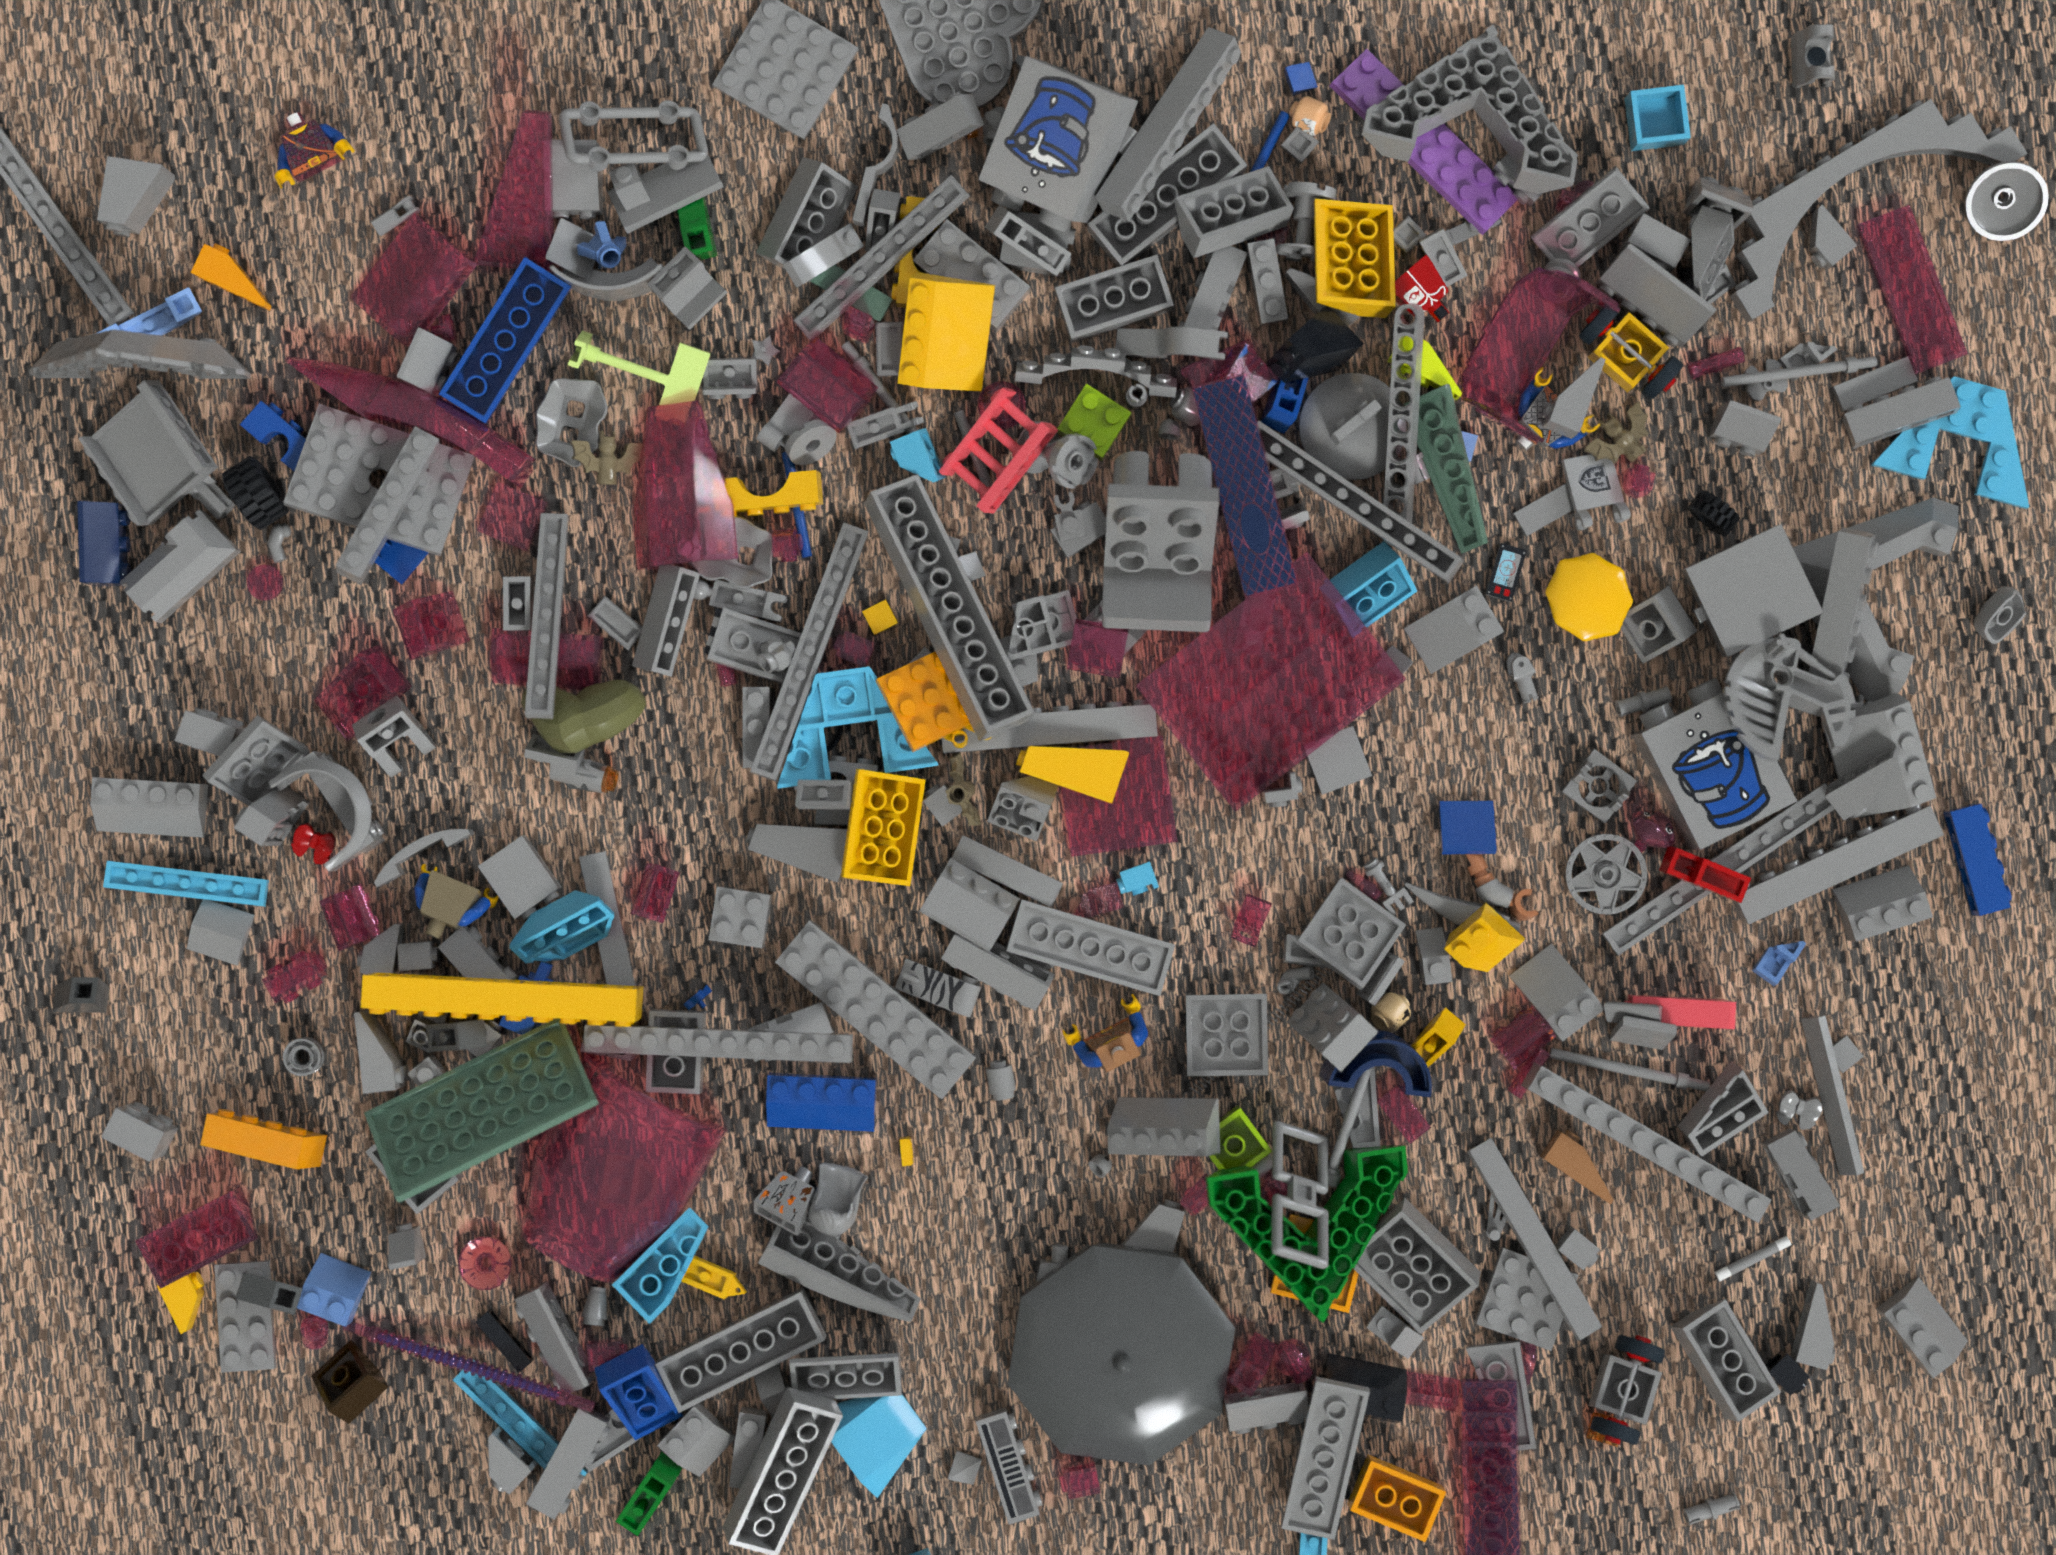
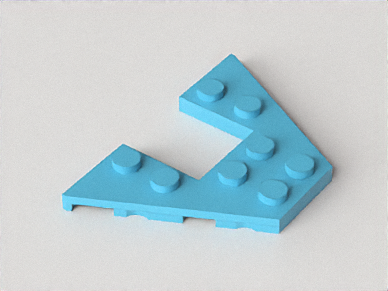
(1981, 417)
(839, 700)

